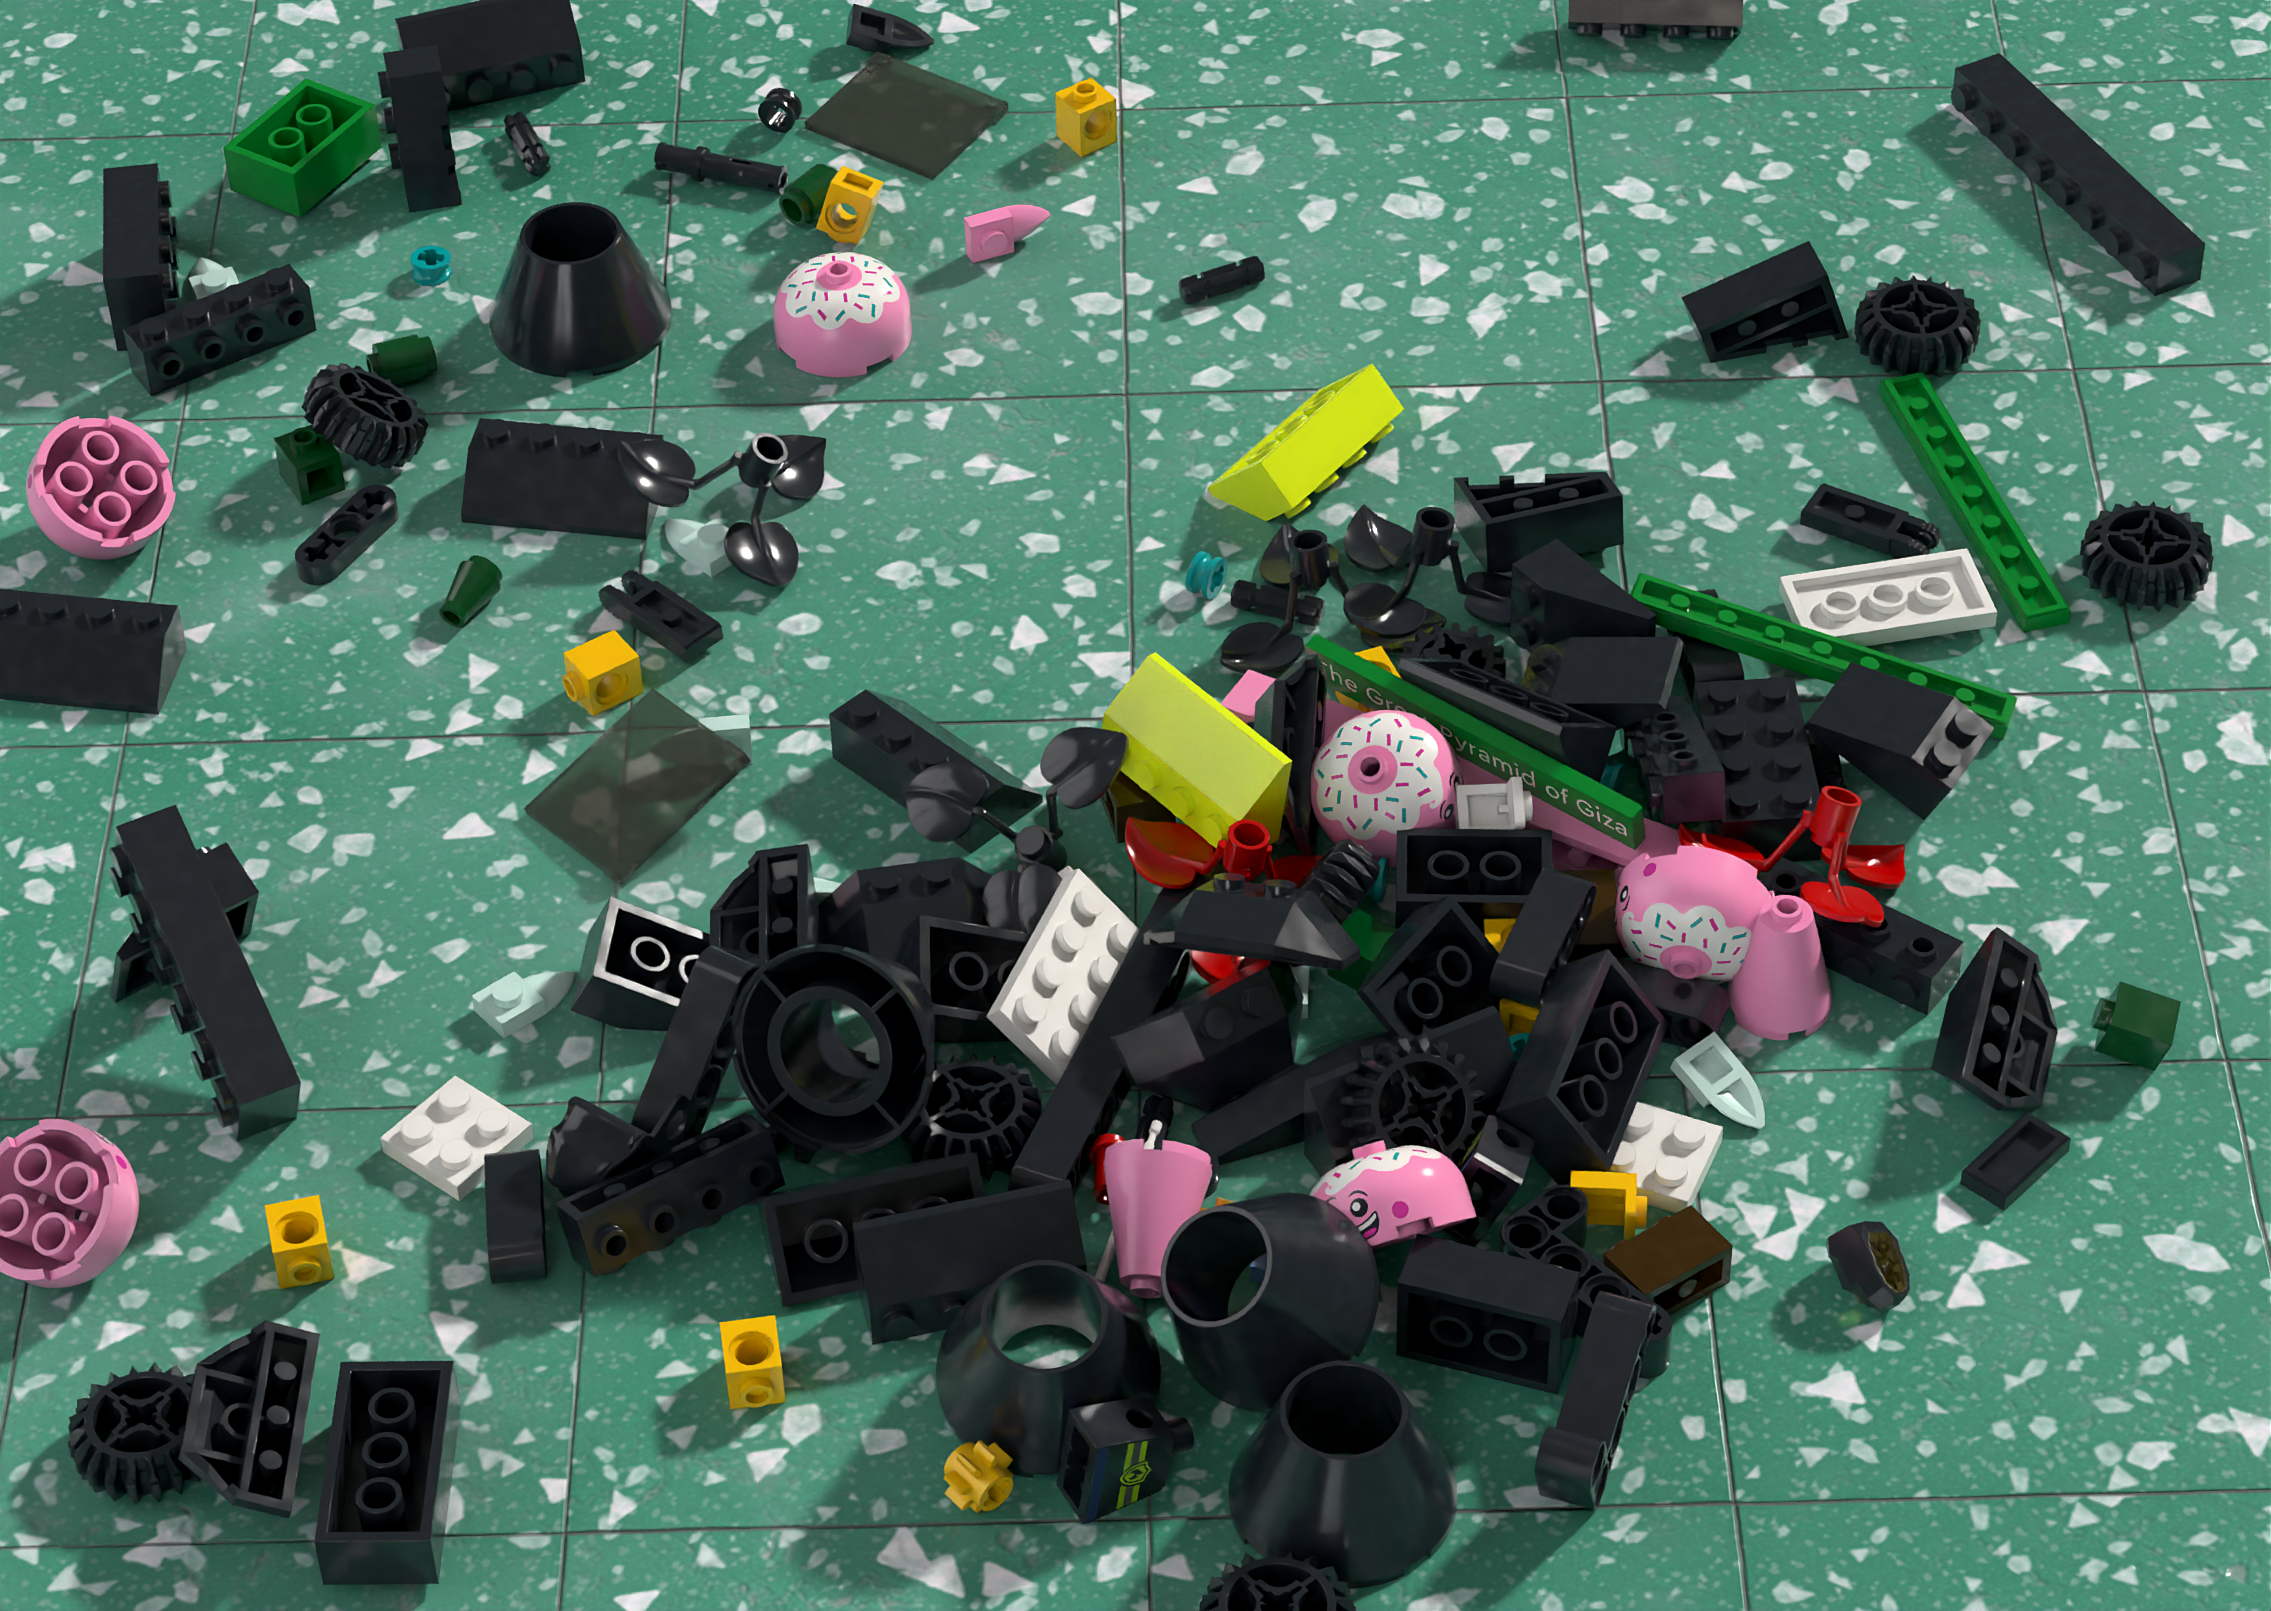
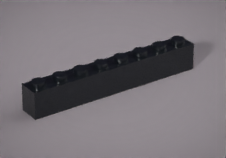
(2078, 174)

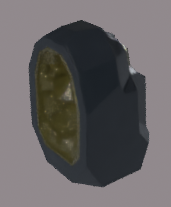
(1870, 1264)

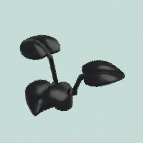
(787, 463)
(1380, 545)
(1292, 561)
(948, 795)

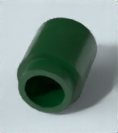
(805, 196)
(403, 359)

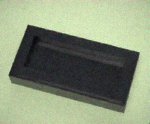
(2015, 1161)

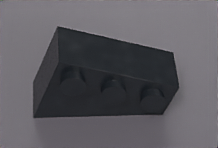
(420, 126)
(1766, 306)
(1518, 518)

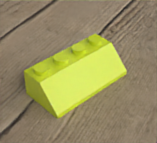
(1310, 446)
(1197, 754)

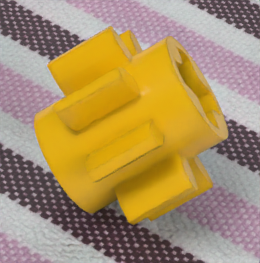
(978, 1476)

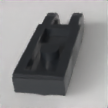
(1869, 523)
(662, 615)

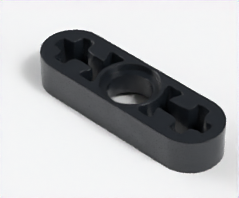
(325, 556)

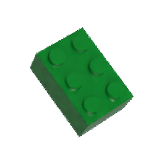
(302, 147)

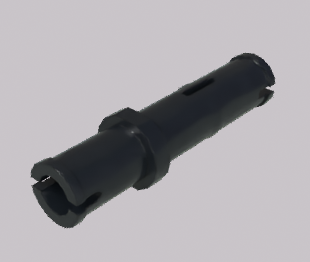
(703, 164)

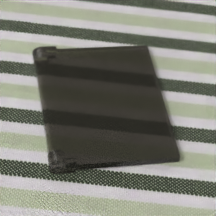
(906, 115)
(637, 786)

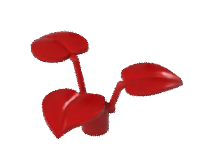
(1831, 828)
(1173, 853)

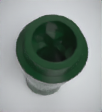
(471, 589)

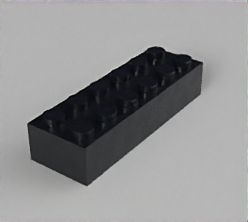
(205, 974)

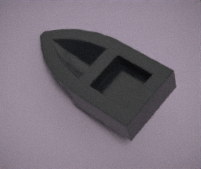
(880, 31)

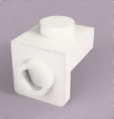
(1493, 806)

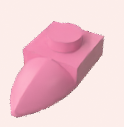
(995, 231)

